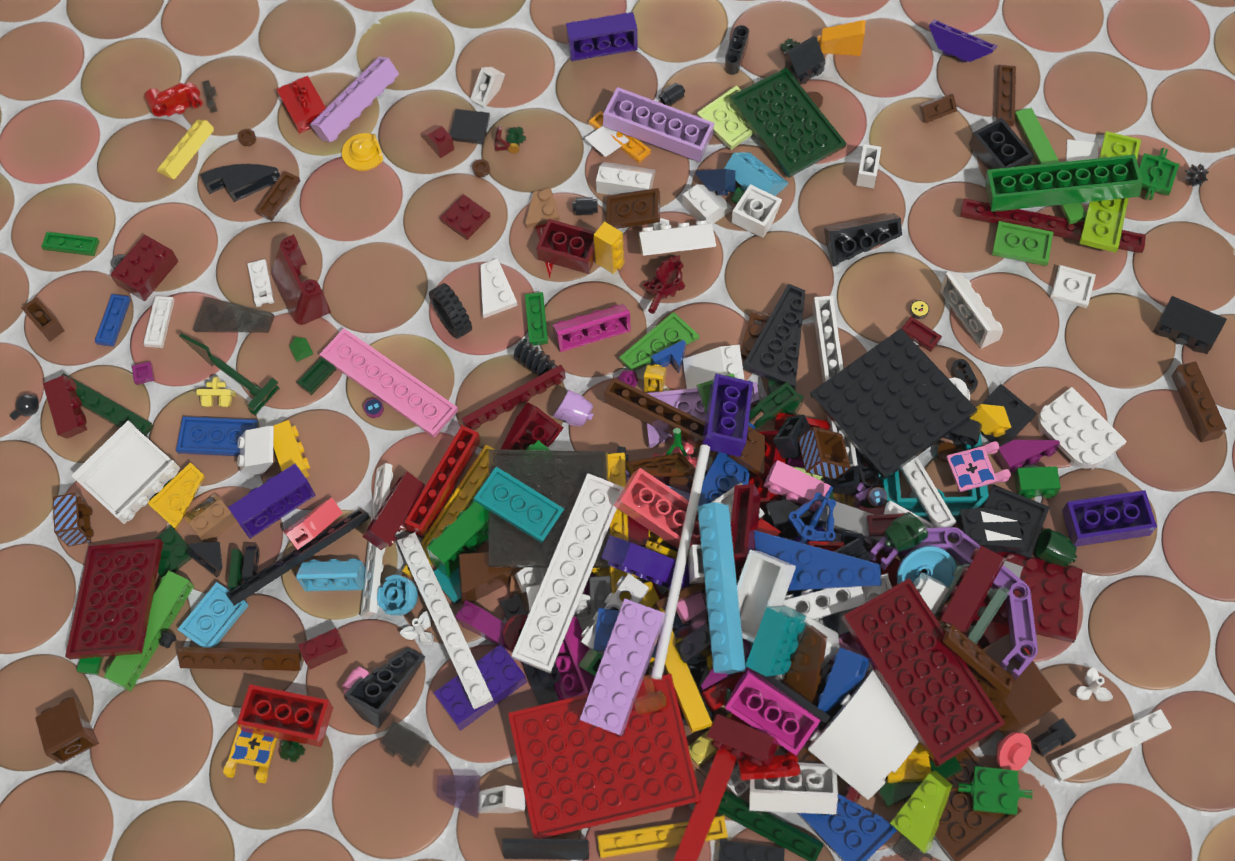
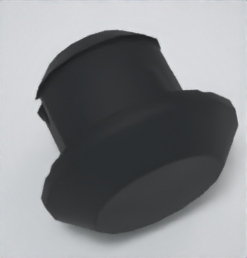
(167, 639)

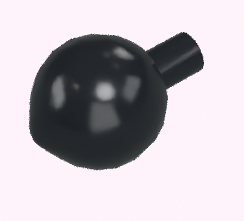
(25, 405)

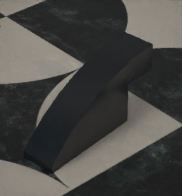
(240, 179)

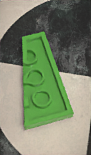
(664, 335)

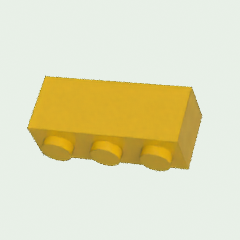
(609, 248)
(288, 449)

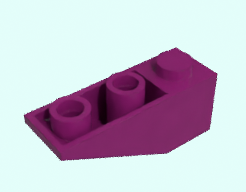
(1023, 452)

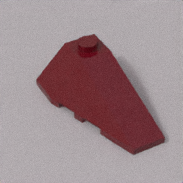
(530, 427)

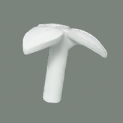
(420, 625)
(1094, 682)

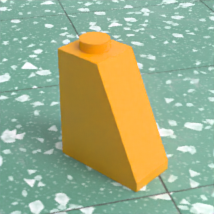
(843, 39)

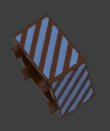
(824, 453)
(72, 519)

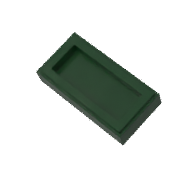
(316, 376)
(236, 568)

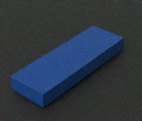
(112, 320)

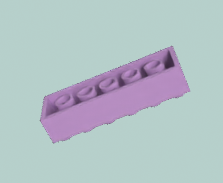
(658, 124)
(623, 667)

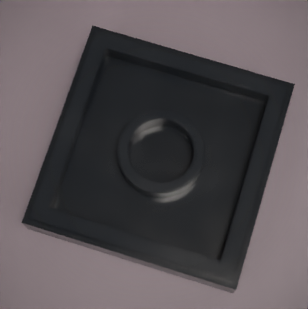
(470, 126)

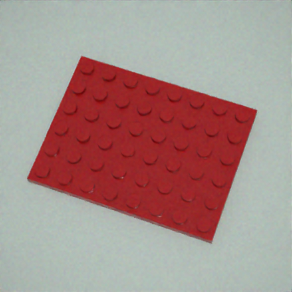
(593, 777)

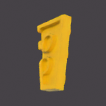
(177, 495)

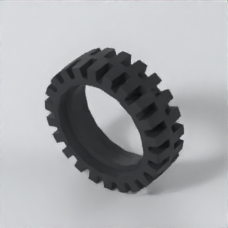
(450, 310)

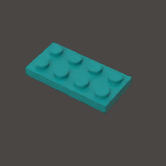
(518, 504)

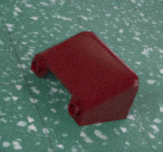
(304, 298)

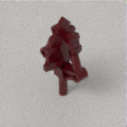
(670, 281)

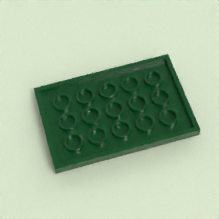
(787, 122)

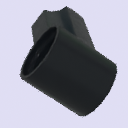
(1057, 735)

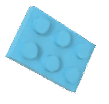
(212, 618)

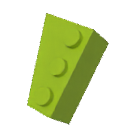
(923, 811)

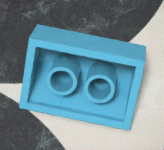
(752, 171)
(331, 575)

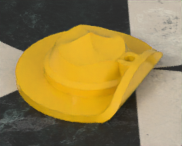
(362, 152)

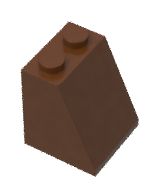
(479, 579)
(65, 730)

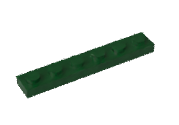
(109, 410)
(770, 827)

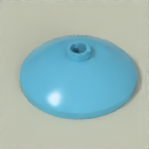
(933, 559)

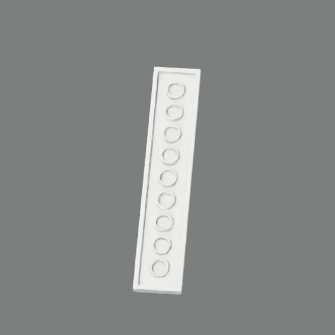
(567, 574)

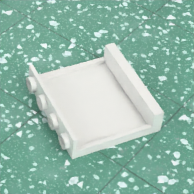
(126, 472)

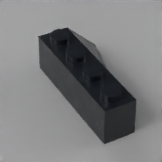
(859, 236)

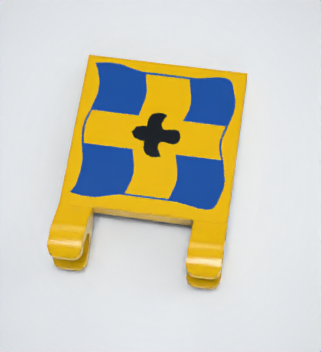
(253, 751)

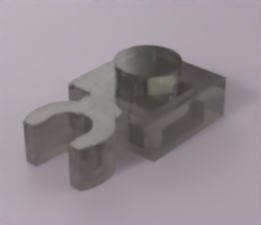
(210, 93)
(908, 850)

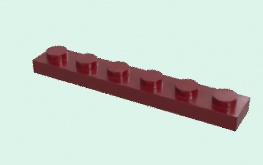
(510, 400)

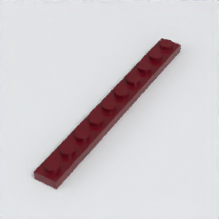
(981, 211)

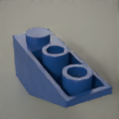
(846, 674)

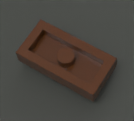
(938, 108)

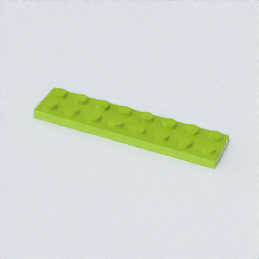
(1106, 218)

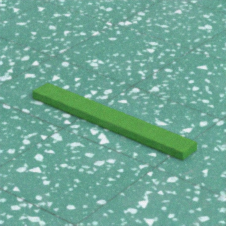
(1045, 154)

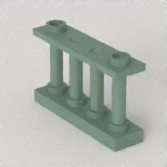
(985, 614)

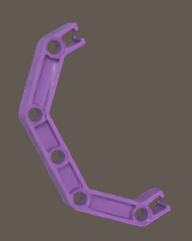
(1018, 609)

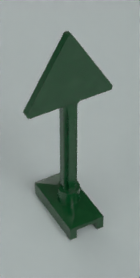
(261, 395)

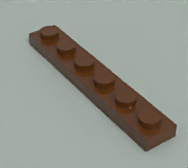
(240, 658)

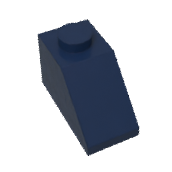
(718, 180)

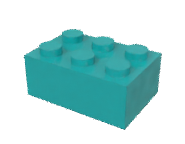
(776, 641)

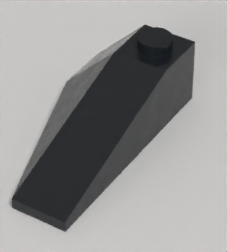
(380, 691)

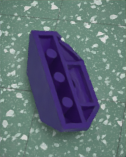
(959, 43)

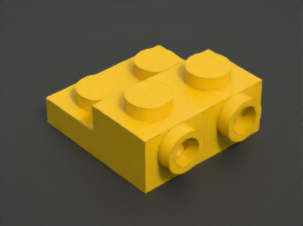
(914, 768)

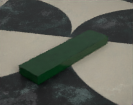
(896, 792)

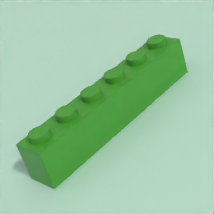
(165, 606)

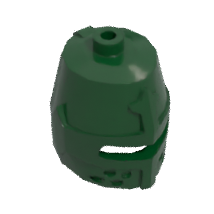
(905, 532)
(1059, 549)

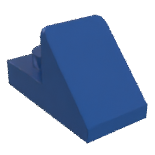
(672, 354)

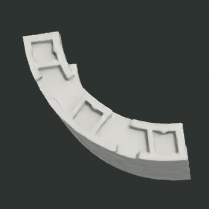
(865, 737)

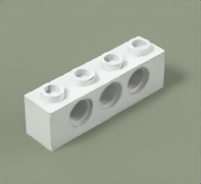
(625, 584)
(854, 599)

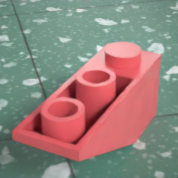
(312, 523)

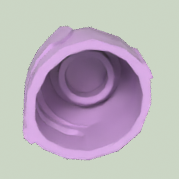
(574, 409)

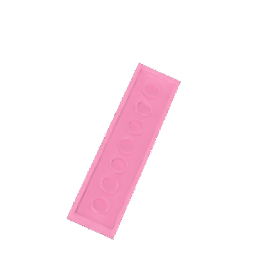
(389, 382)

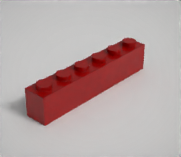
(442, 481)

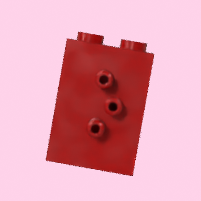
(301, 103)

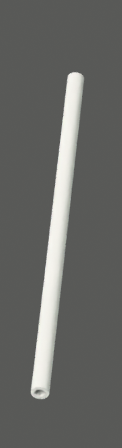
(680, 563)

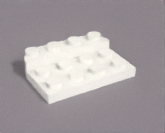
(1080, 430)

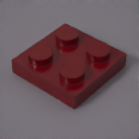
(465, 217)

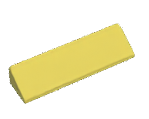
(185, 149)

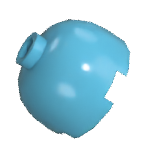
(397, 595)

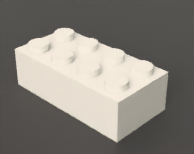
(761, 585)

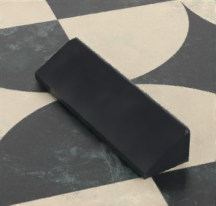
(546, 849)

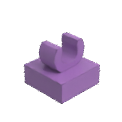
(860, 495)

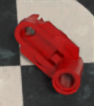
(173, 99)

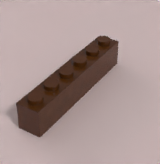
(654, 411)

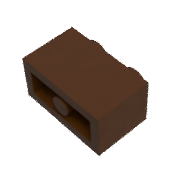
(42, 319)

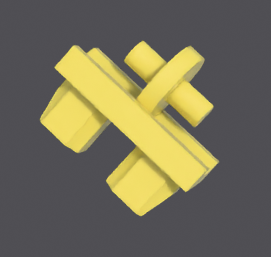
(225, 395)

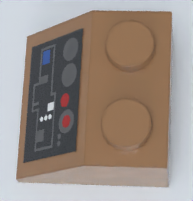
(210, 518)

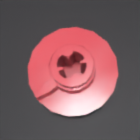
(1013, 751)

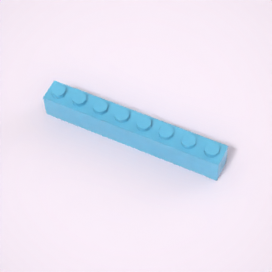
(721, 588)

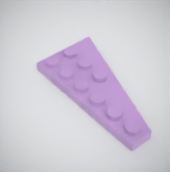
(687, 401)

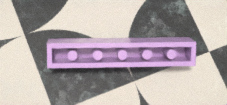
(354, 99)

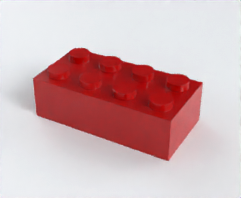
(285, 715)

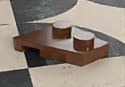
(753, 453)

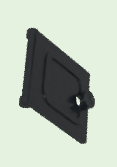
(1017, 412)

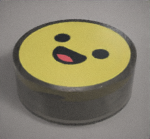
(919, 309)

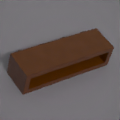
(1198, 402)

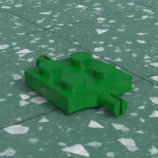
(1157, 173)
(995, 790)

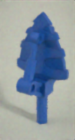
(808, 533)

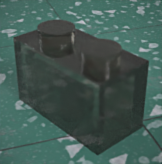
(405, 744)

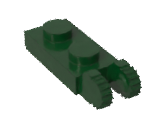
(774, 404)

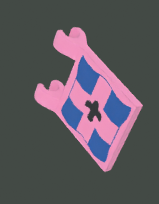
(973, 468)

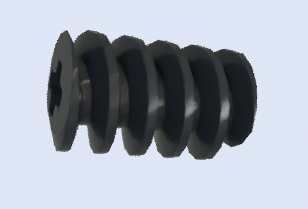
(532, 360)

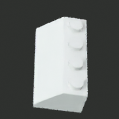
(677, 238)
(970, 309)
(808, 792)

